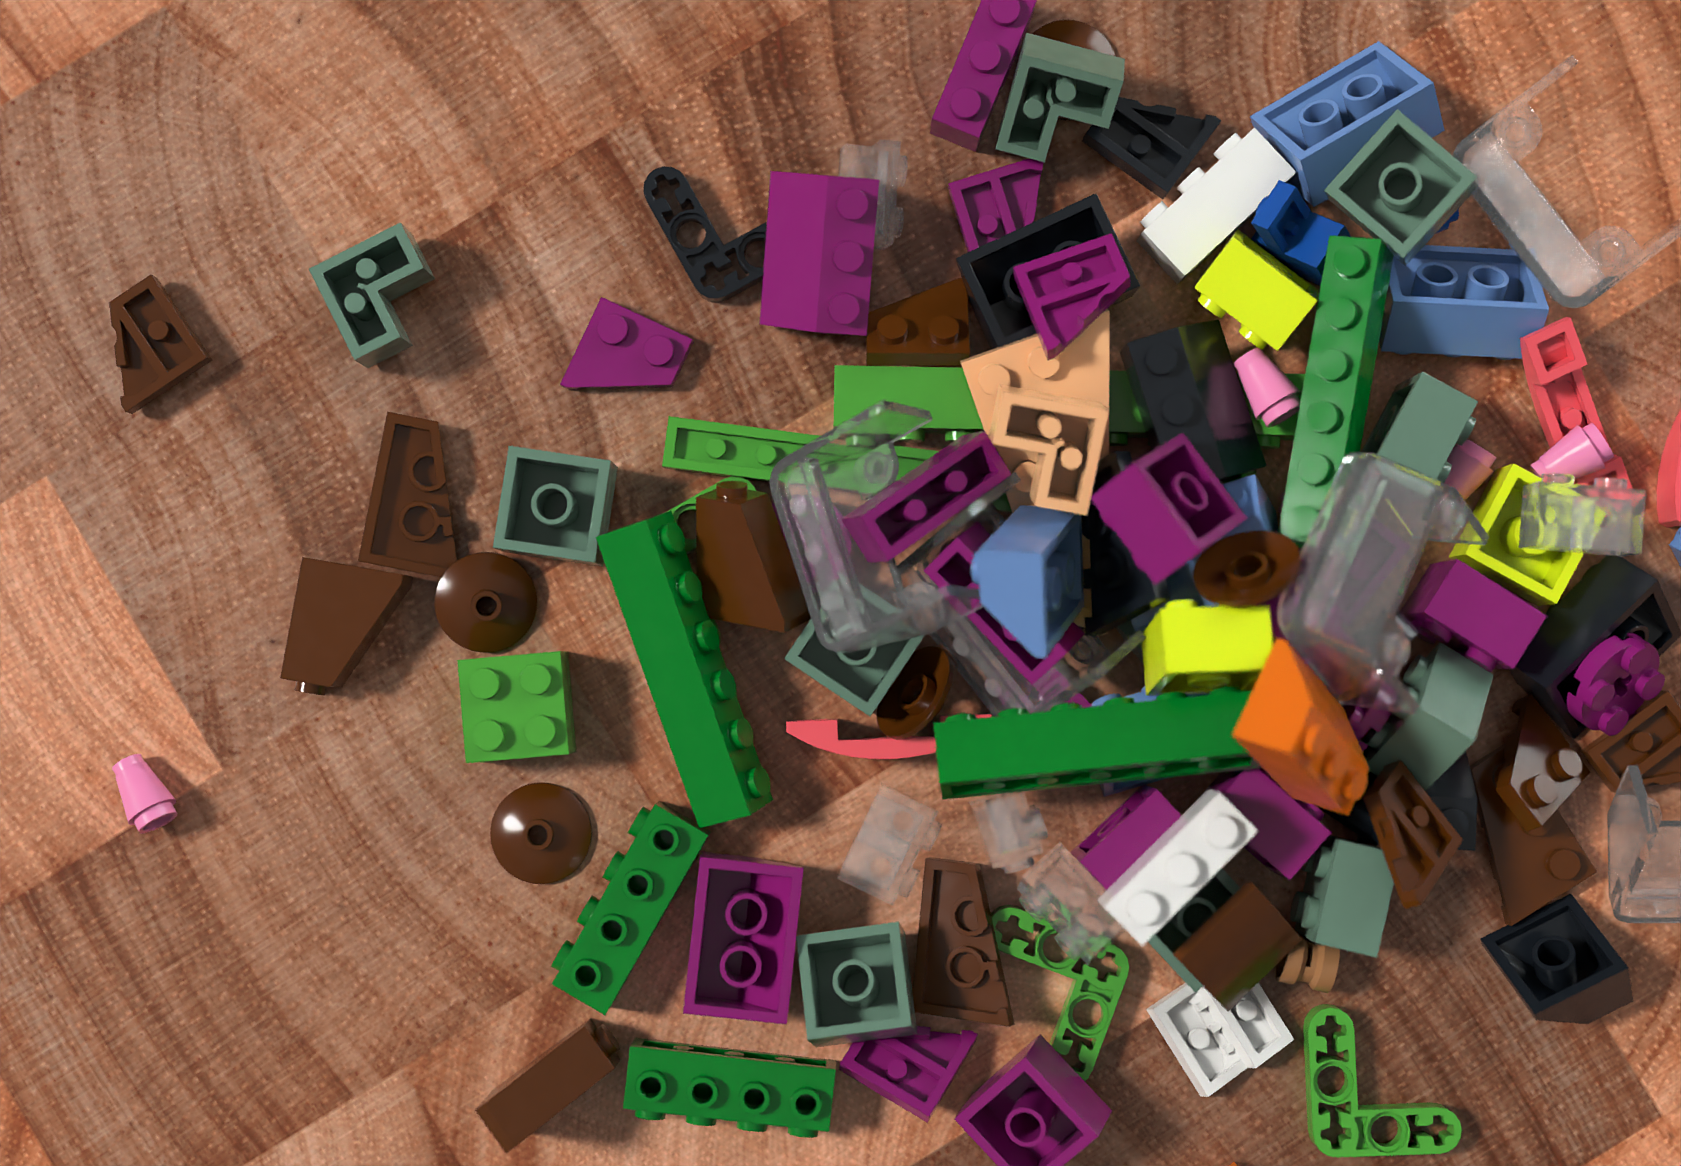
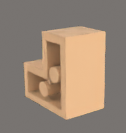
(1064, 434)

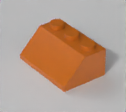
(1302, 734)

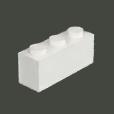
(1213, 204)
(1177, 865)

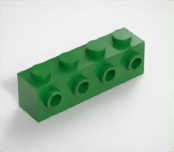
(630, 907)
(729, 1086)

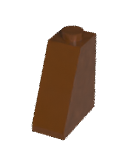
(746, 561)
(336, 621)
(549, 1084)

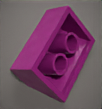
(818, 252)
(743, 938)

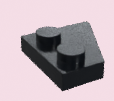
(1151, 142)

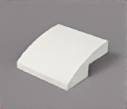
(1218, 1043)

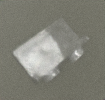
(887, 165)

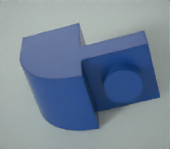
(1294, 232)

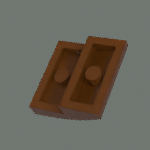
(1238, 945)

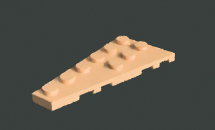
(1076, 372)

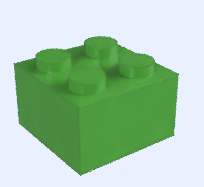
(516, 706)

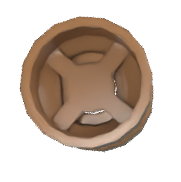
(1309, 964)

